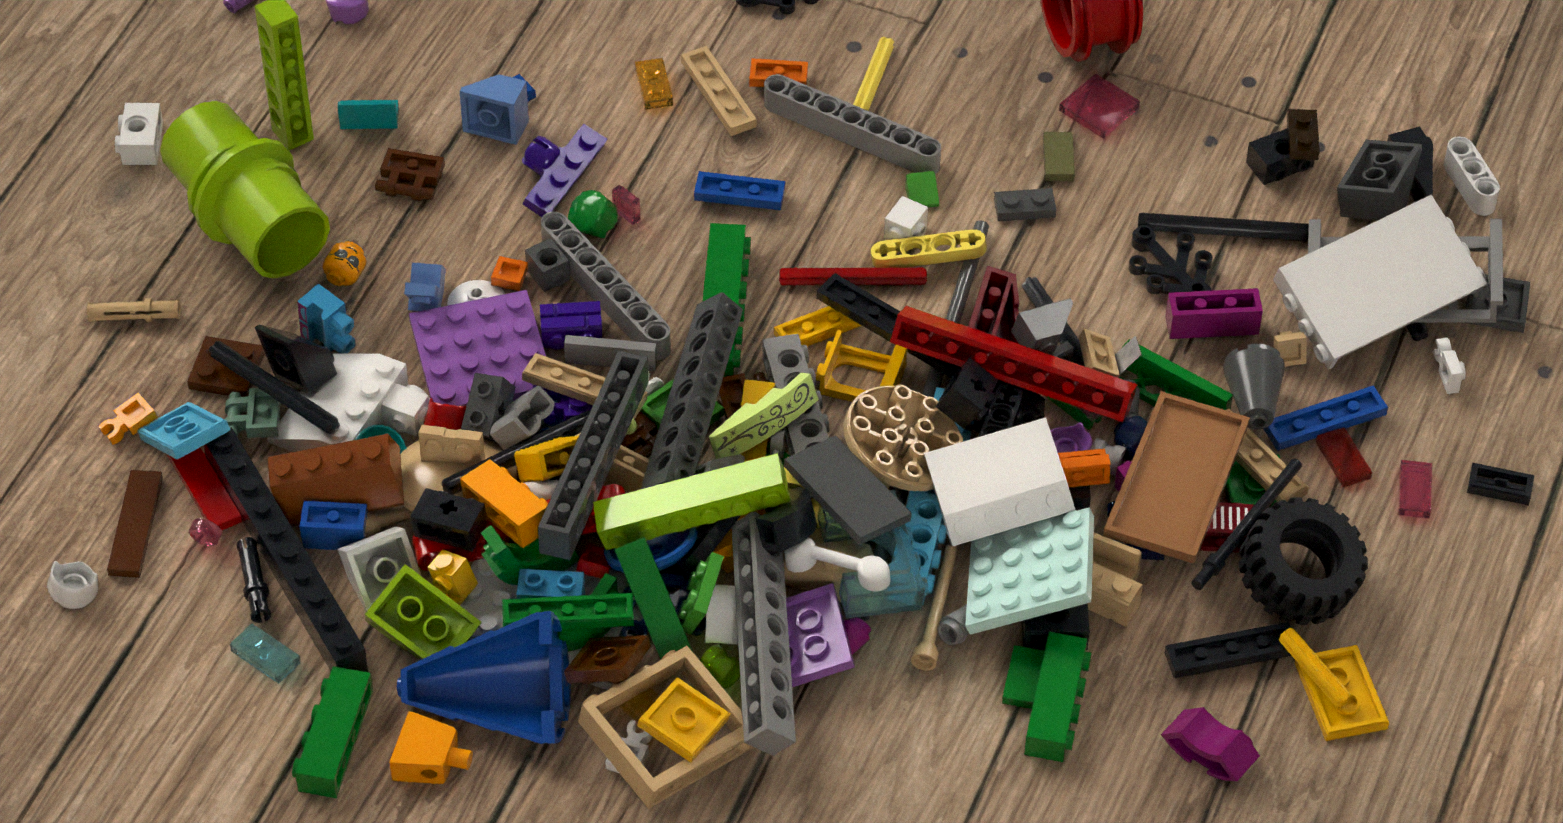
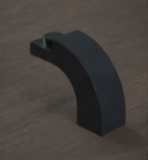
(788, 522)

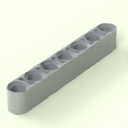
(851, 124)
(607, 285)

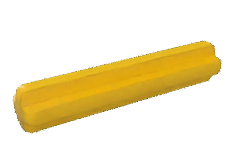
(1315, 667)

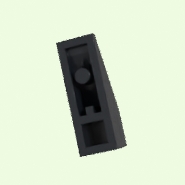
(1423, 179)

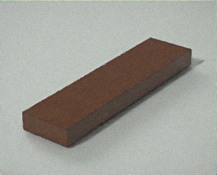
(135, 524)

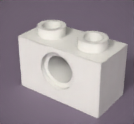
(139, 134)

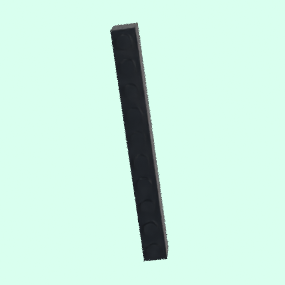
(286, 555)

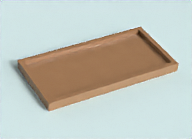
(1176, 477)

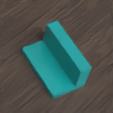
(368, 114)

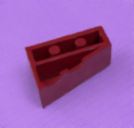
(996, 304)

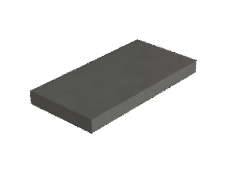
(847, 490)

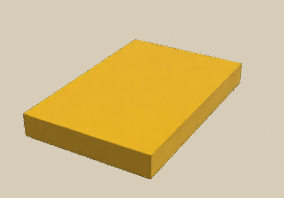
(1362, 712)

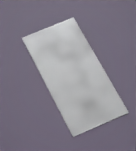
(1127, 355)

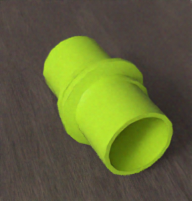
(244, 189)

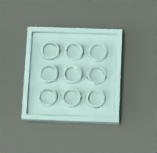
(1030, 571)

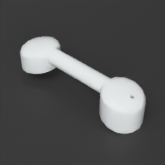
(871, 570)

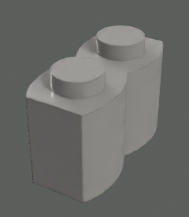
(522, 418)

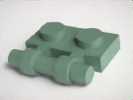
(261, 417)

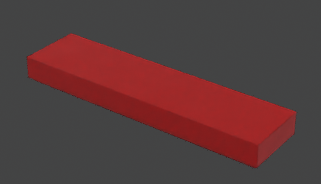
(206, 489)

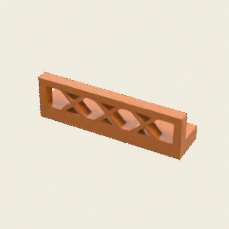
(1086, 467)

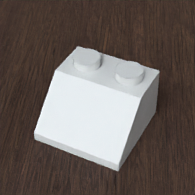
(376, 561)

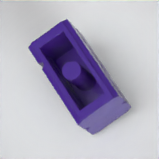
(569, 319)

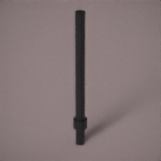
(1216, 561)

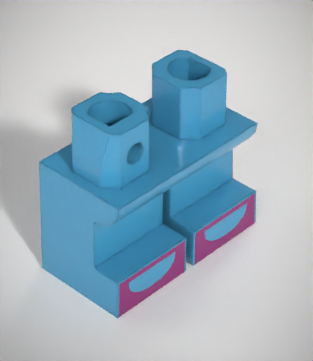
(325, 318)

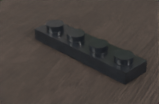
(1226, 650)

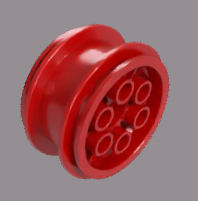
(1088, 23)

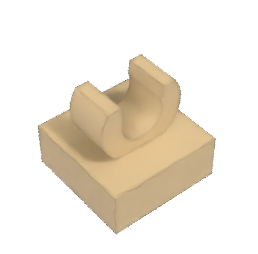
(1291, 347)

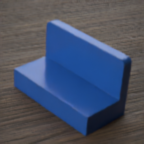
(332, 524)

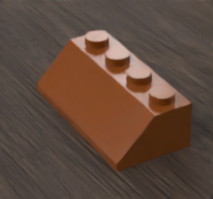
(343, 472)

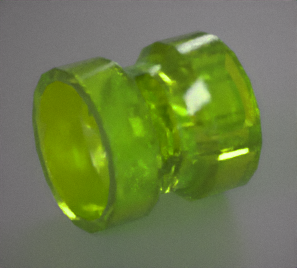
(721, 666)

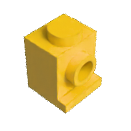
(452, 575)

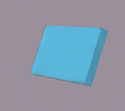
(183, 430)

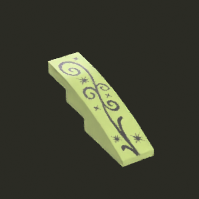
(761, 420)

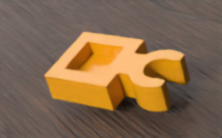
(130, 416)

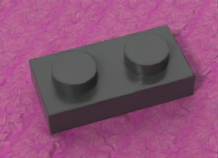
(1025, 204)

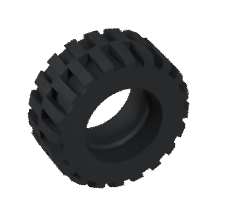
(1325, 535)

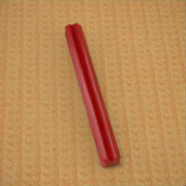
(857, 276)

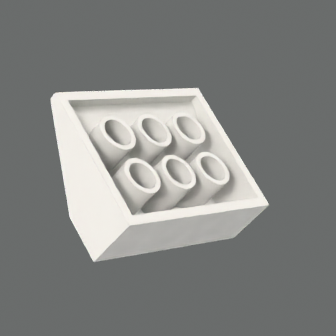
(350, 396)
(999, 481)

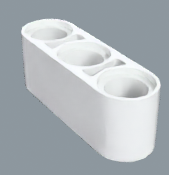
(1471, 176)

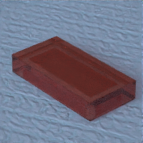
(1343, 457)

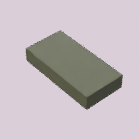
(1058, 156)

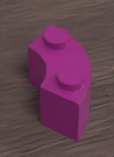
(1213, 745)

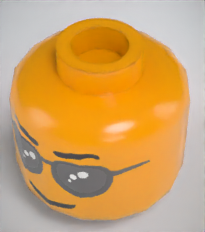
(344, 263)

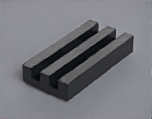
(1500, 487)

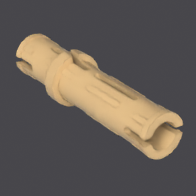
(144, 309)

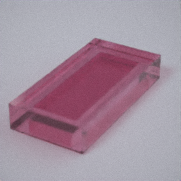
(1415, 489)

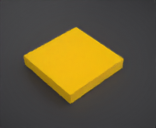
(683, 719)

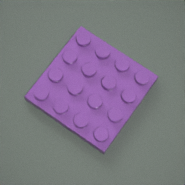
(474, 337)

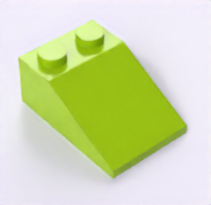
(420, 616)

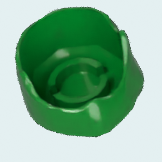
(593, 213)

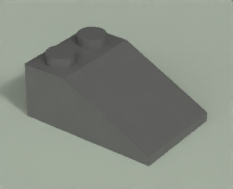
(1378, 179)

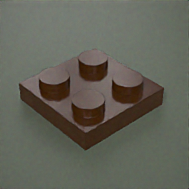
(213, 377)
(607, 659)

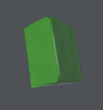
(922, 188)

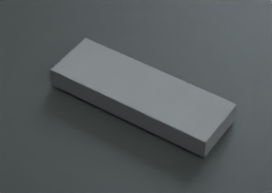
(603, 351)

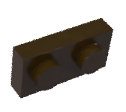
(1303, 134)

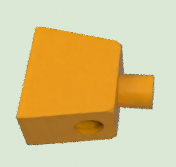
(427, 751)

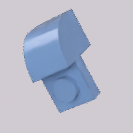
(425, 286)

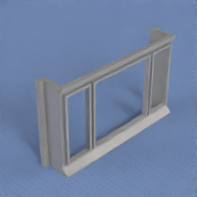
(1490, 244)

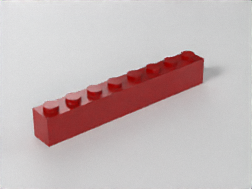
(1014, 363)

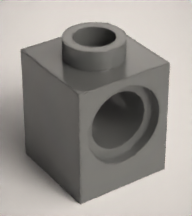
(547, 265)

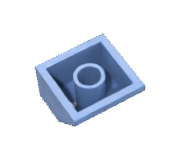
(495, 108)

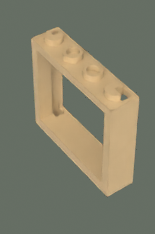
(658, 788)

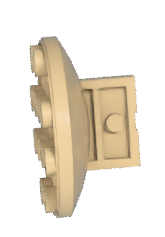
(892, 431)
(439, 455)

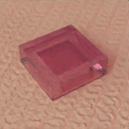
(627, 204)

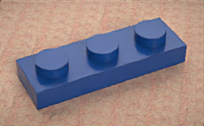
(739, 190)

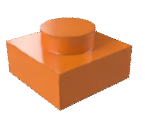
(509, 273)

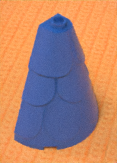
(498, 680)

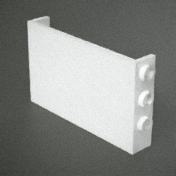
(1378, 280)

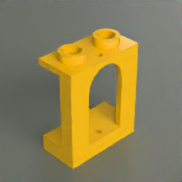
(840, 354)

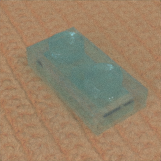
(265, 653)

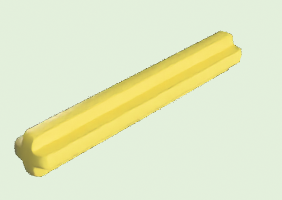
(874, 73)

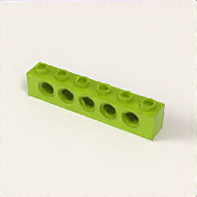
(284, 72)

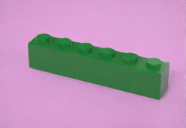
(725, 274)

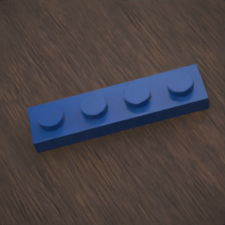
(1325, 417)

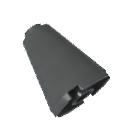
(1255, 382)

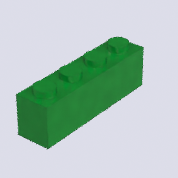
(1056, 697)
(333, 732)

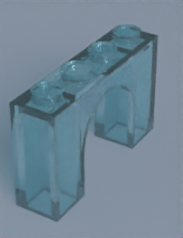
(906, 584)

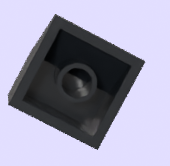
(296, 358)

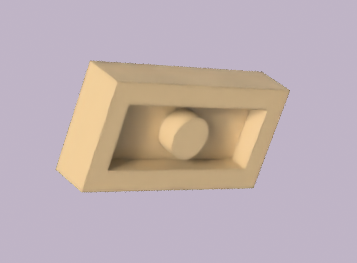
(1098, 352)

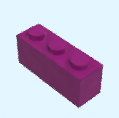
(1213, 313)

